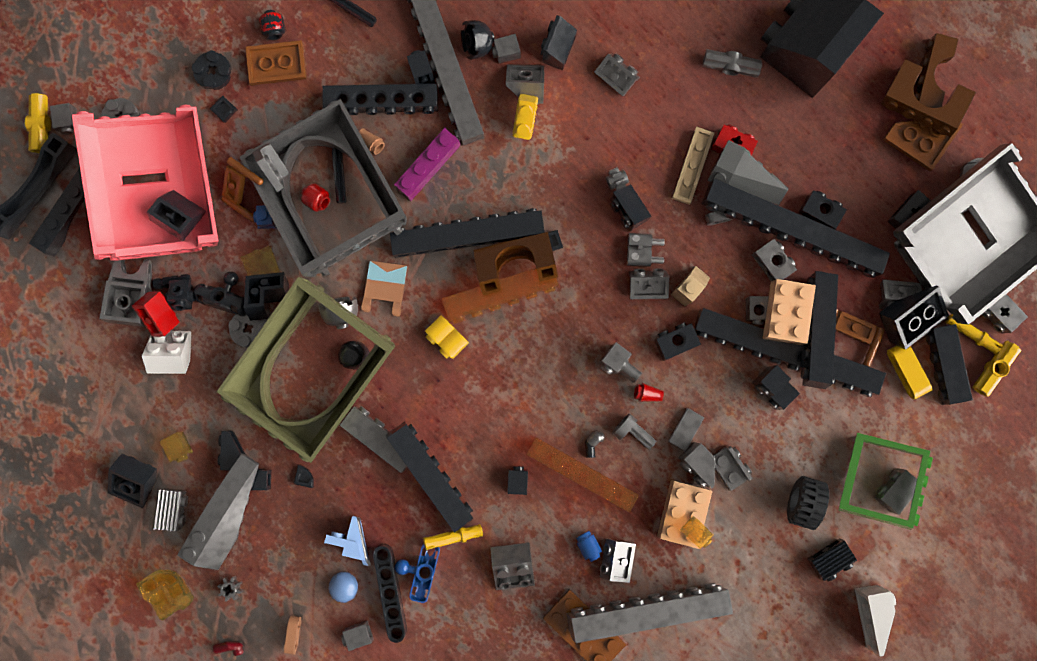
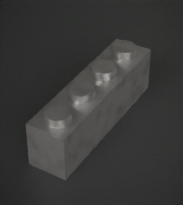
(372, 435)

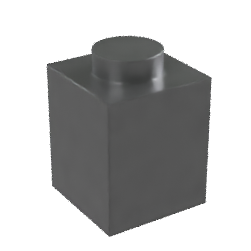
(506, 49)
(62, 118)
(357, 636)

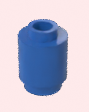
(588, 546)

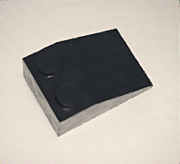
(913, 316)

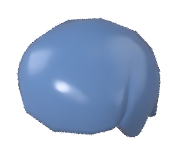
(343, 587)

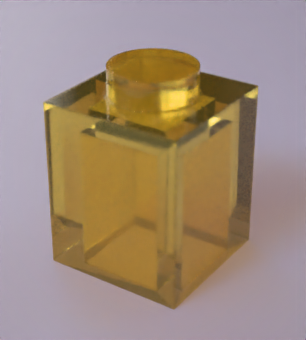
(176, 447)
(697, 533)

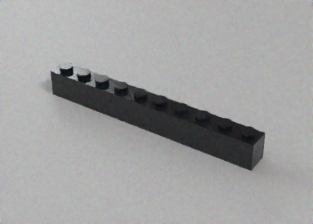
(795, 228)
(750, 338)

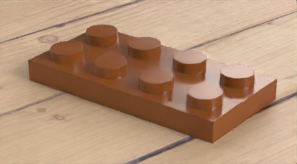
(594, 650)

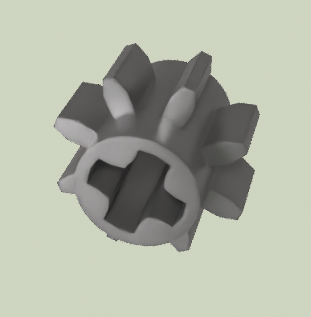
(617, 179)
(225, 591)

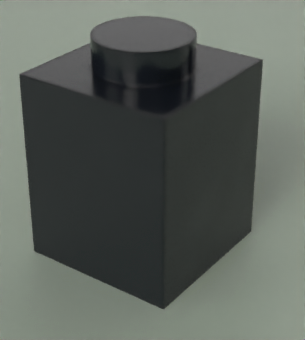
(517, 480)

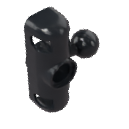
(212, 295)

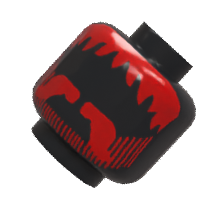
(272, 25)

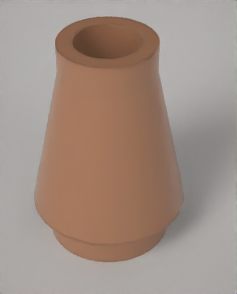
(374, 143)

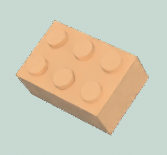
(789, 312)
(680, 505)

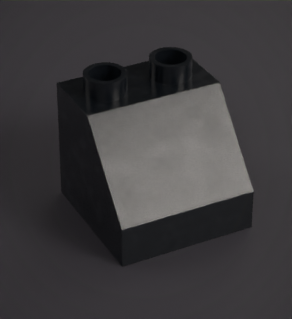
(817, 39)

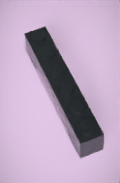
(51, 160)
(54, 228)

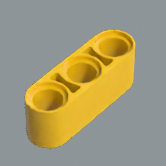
(909, 371)

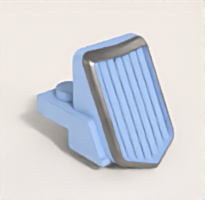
(354, 544)

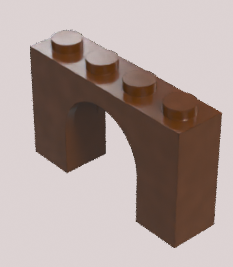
(944, 119)
(492, 258)

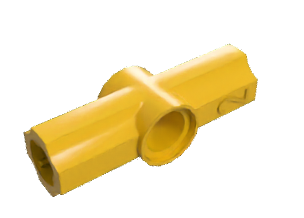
(38, 121)
(1003, 359)

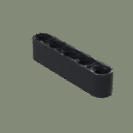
(390, 602)

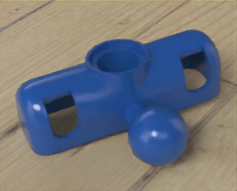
(402, 567)

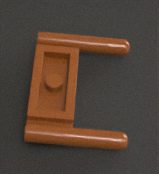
(234, 186)
(860, 331)

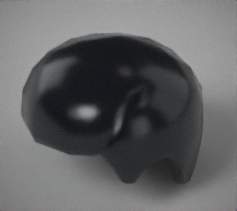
(352, 354)

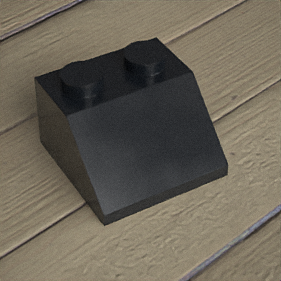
(131, 480)

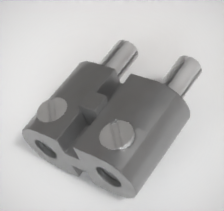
(640, 250)

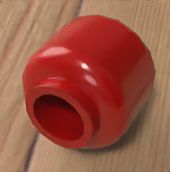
(315, 197)

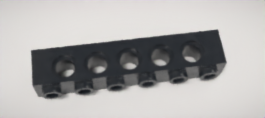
(390, 92)

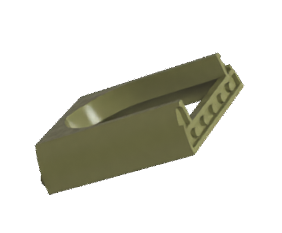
(250, 378)

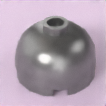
(332, 319)

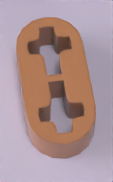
(292, 635)

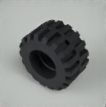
(808, 503)

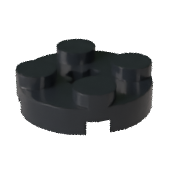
(204, 63)

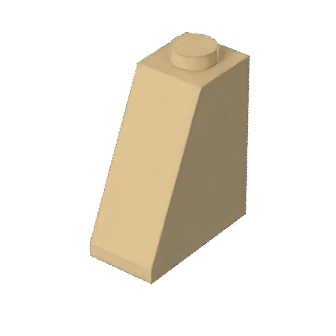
(691, 286)

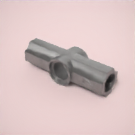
(732, 63)

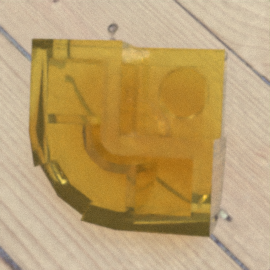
(165, 592)

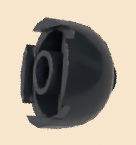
(476, 39)

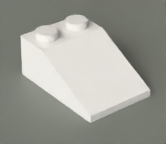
(876, 616)

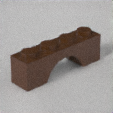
(939, 50)

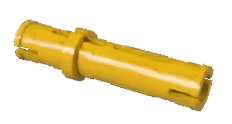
(980, 338)
(447, 538)

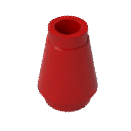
(647, 393)

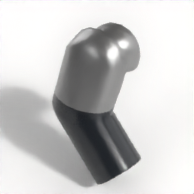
(591, 442)

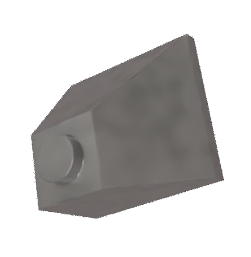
(526, 80)

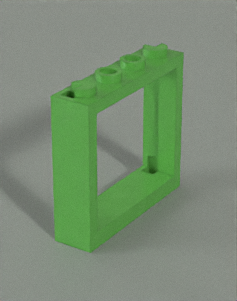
(917, 500)

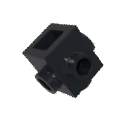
(180, 295)

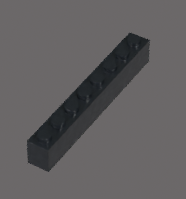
(467, 233)

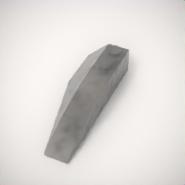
(221, 519)

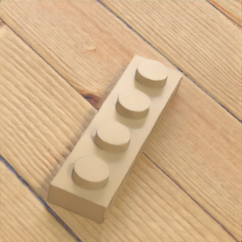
(693, 165)

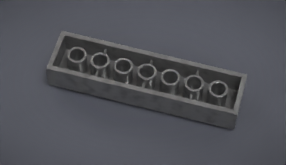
(649, 613)

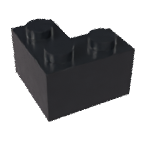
(261, 291)
(776, 387)

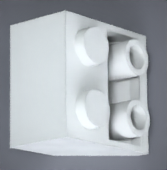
(168, 353)

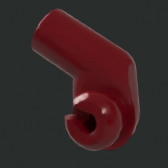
(228, 646)

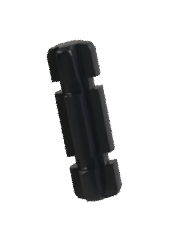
(164, 282)

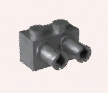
(617, 362)

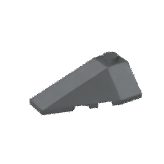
(742, 171)

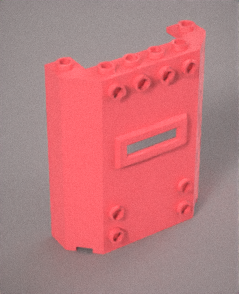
(142, 147)

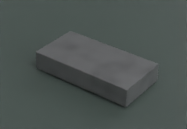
(686, 429)

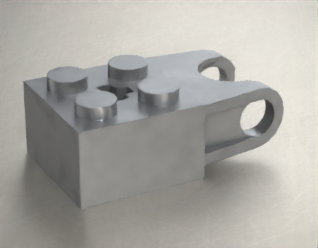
(123, 288)

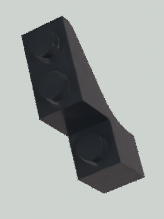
(231, 451)

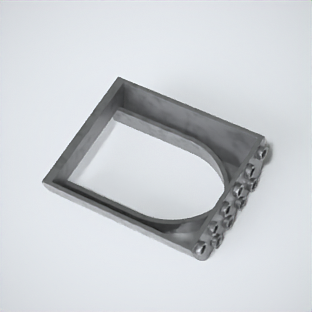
(332, 129)

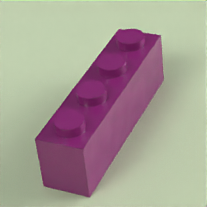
(427, 164)

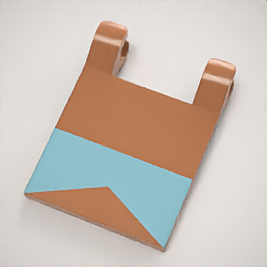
(385, 283)

